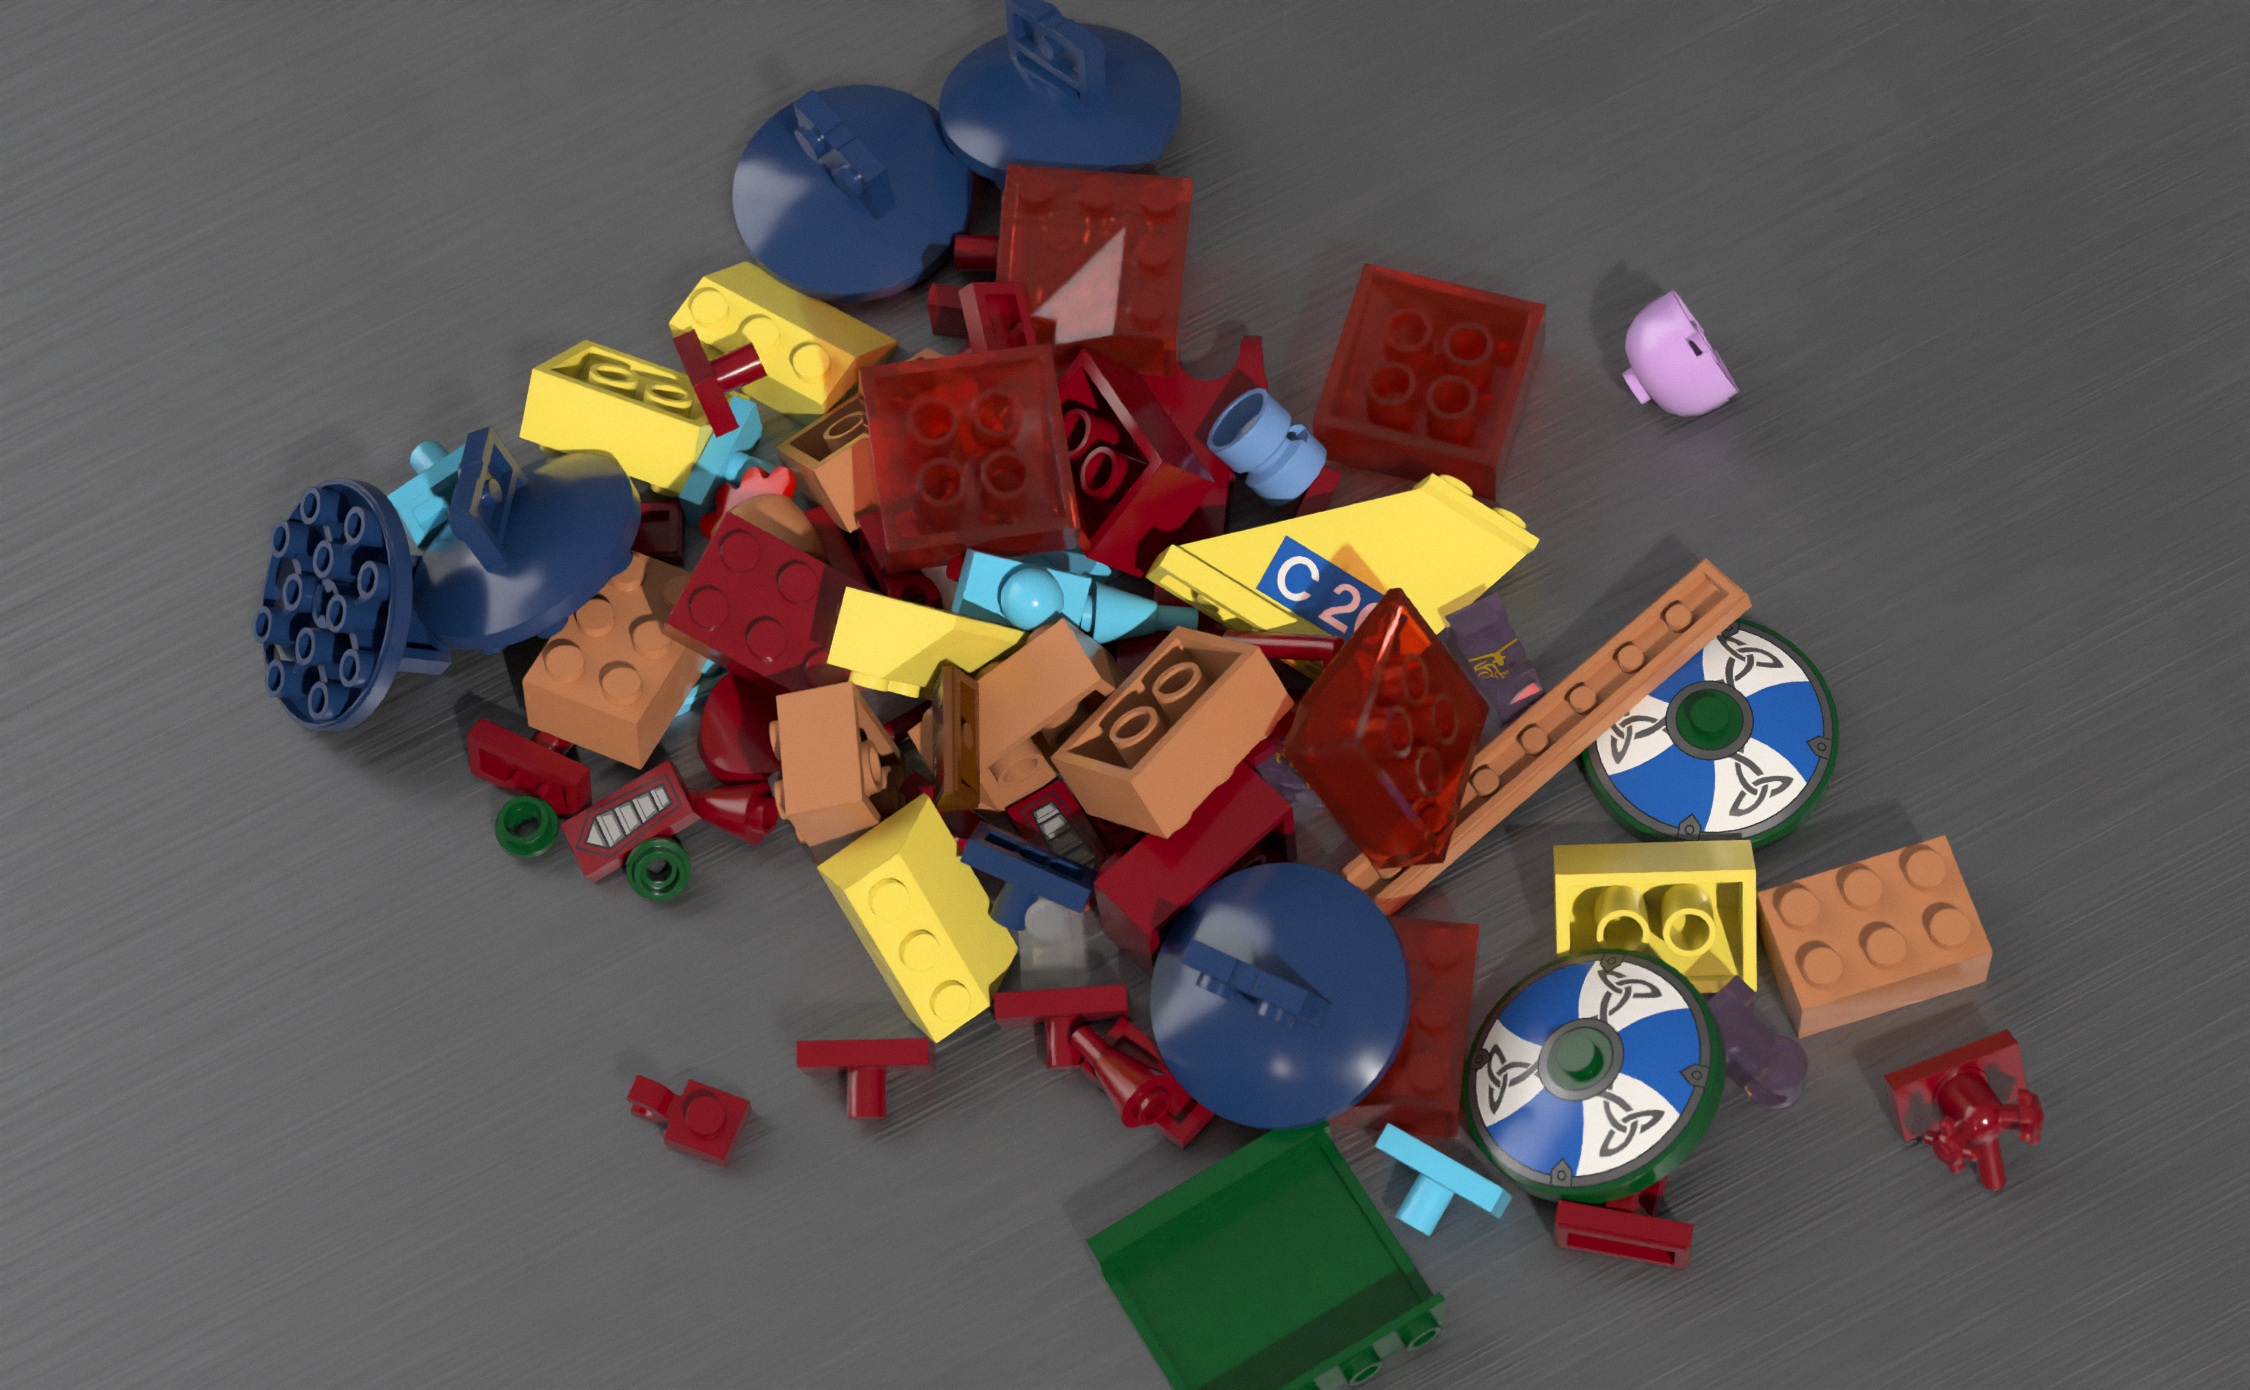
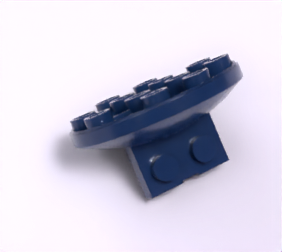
(1059, 97)
(851, 194)
(523, 545)
(341, 607)
(1280, 996)

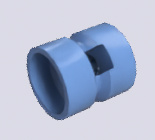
(1261, 440)

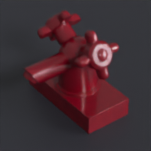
(1967, 1100)

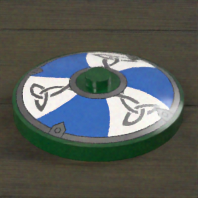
(1722, 746)
(1594, 1076)

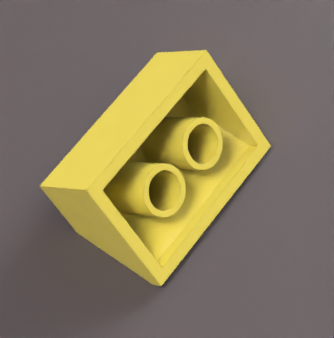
(803, 343)
(619, 410)
(905, 643)
(1663, 900)
(922, 918)

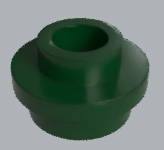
(520, 812)
(658, 885)

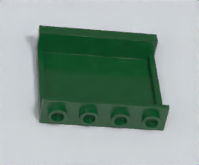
(1267, 1273)

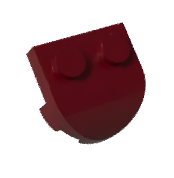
(737, 733)

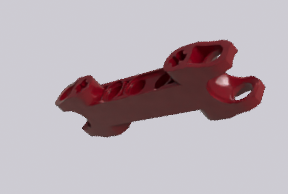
(1194, 409)

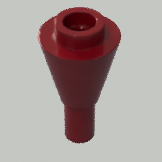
(739, 810)
(1134, 1088)

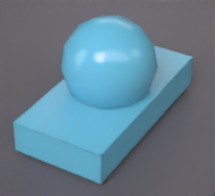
(1018, 592)

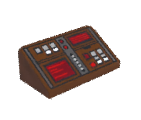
(955, 741)

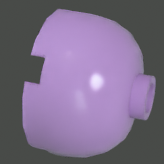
(1675, 360)

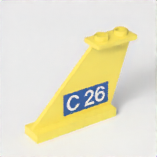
(1337, 564)

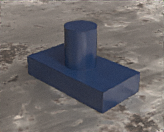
(1026, 874)

